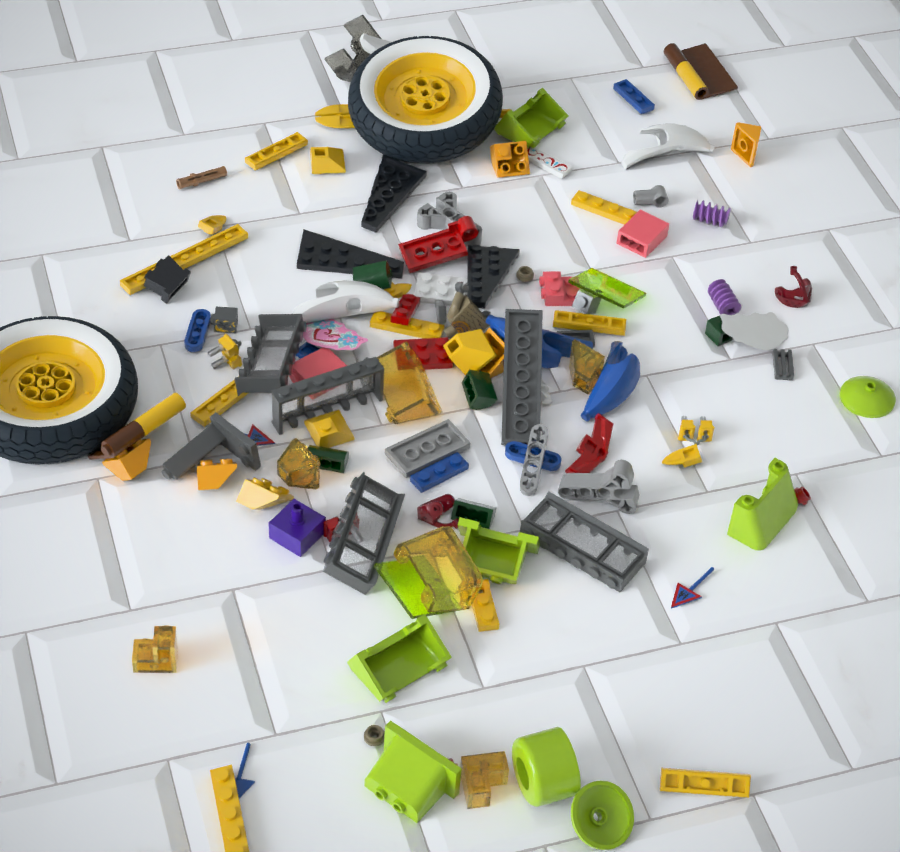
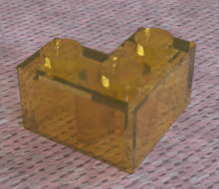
(156, 654)
(480, 774)

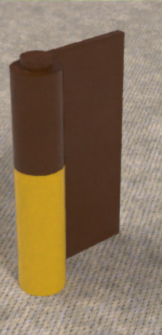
(700, 70)
(140, 427)

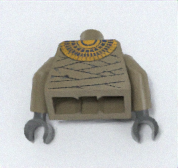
(464, 314)

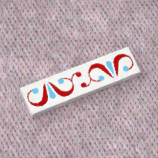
(548, 163)

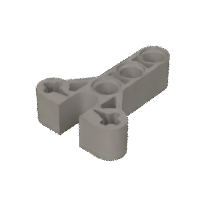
(444, 213)
(612, 486)

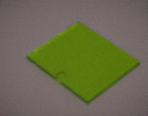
(607, 288)
(405, 586)

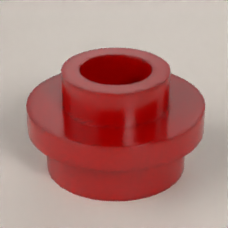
(802, 495)

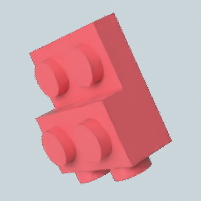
(556, 289)

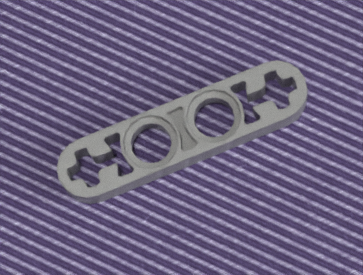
(531, 459)

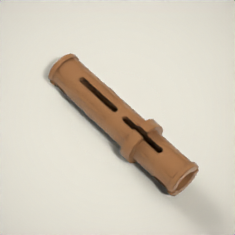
(195, 179)

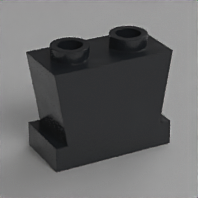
(166, 278)

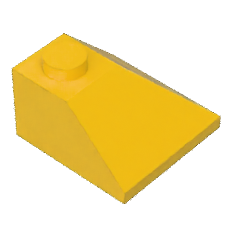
(329, 429)

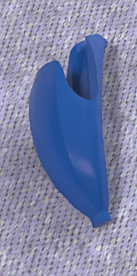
(553, 344)
(614, 383)

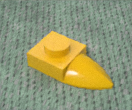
(212, 223)
(399, 289)
(686, 456)

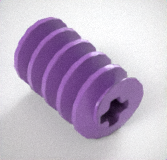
(711, 214)
(723, 297)

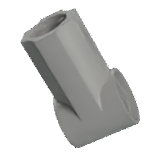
(656, 195)

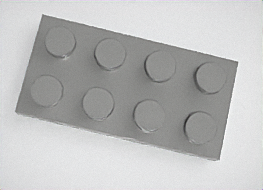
(427, 448)

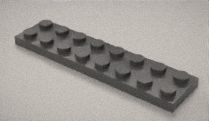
(521, 374)

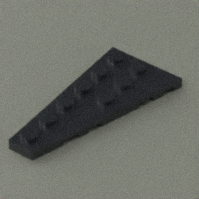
(390, 189)
(335, 256)
(487, 270)

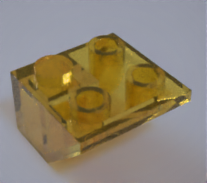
(585, 366)
(299, 466)

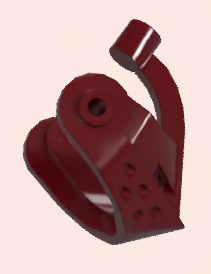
(787, 297)
(434, 509)

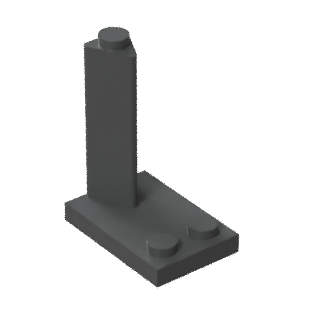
(217, 433)

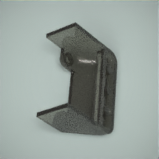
(341, 61)

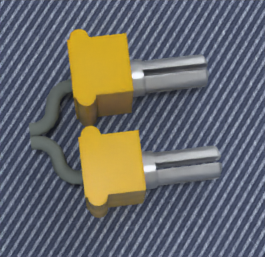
(229, 351)
(687, 430)

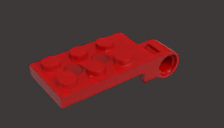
(449, 240)

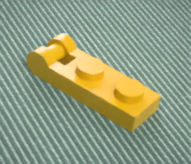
(485, 610)

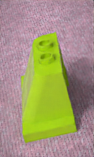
(497, 553)
(411, 774)

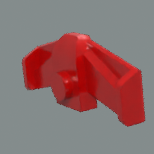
(593, 448)

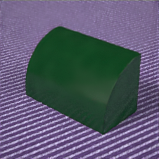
(375, 273)
(479, 390)
(330, 458)
(474, 511)

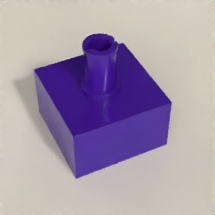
(297, 527)

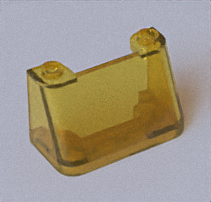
(407, 386)
(445, 569)

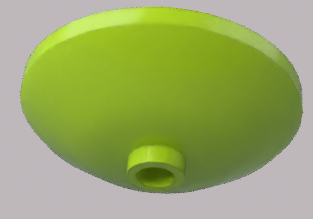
(867, 396)
(613, 812)

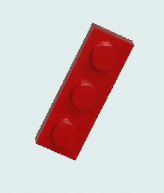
(407, 307)

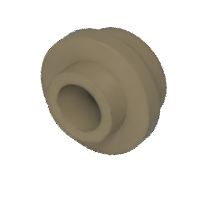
(525, 274)
(374, 730)

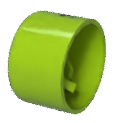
(546, 766)

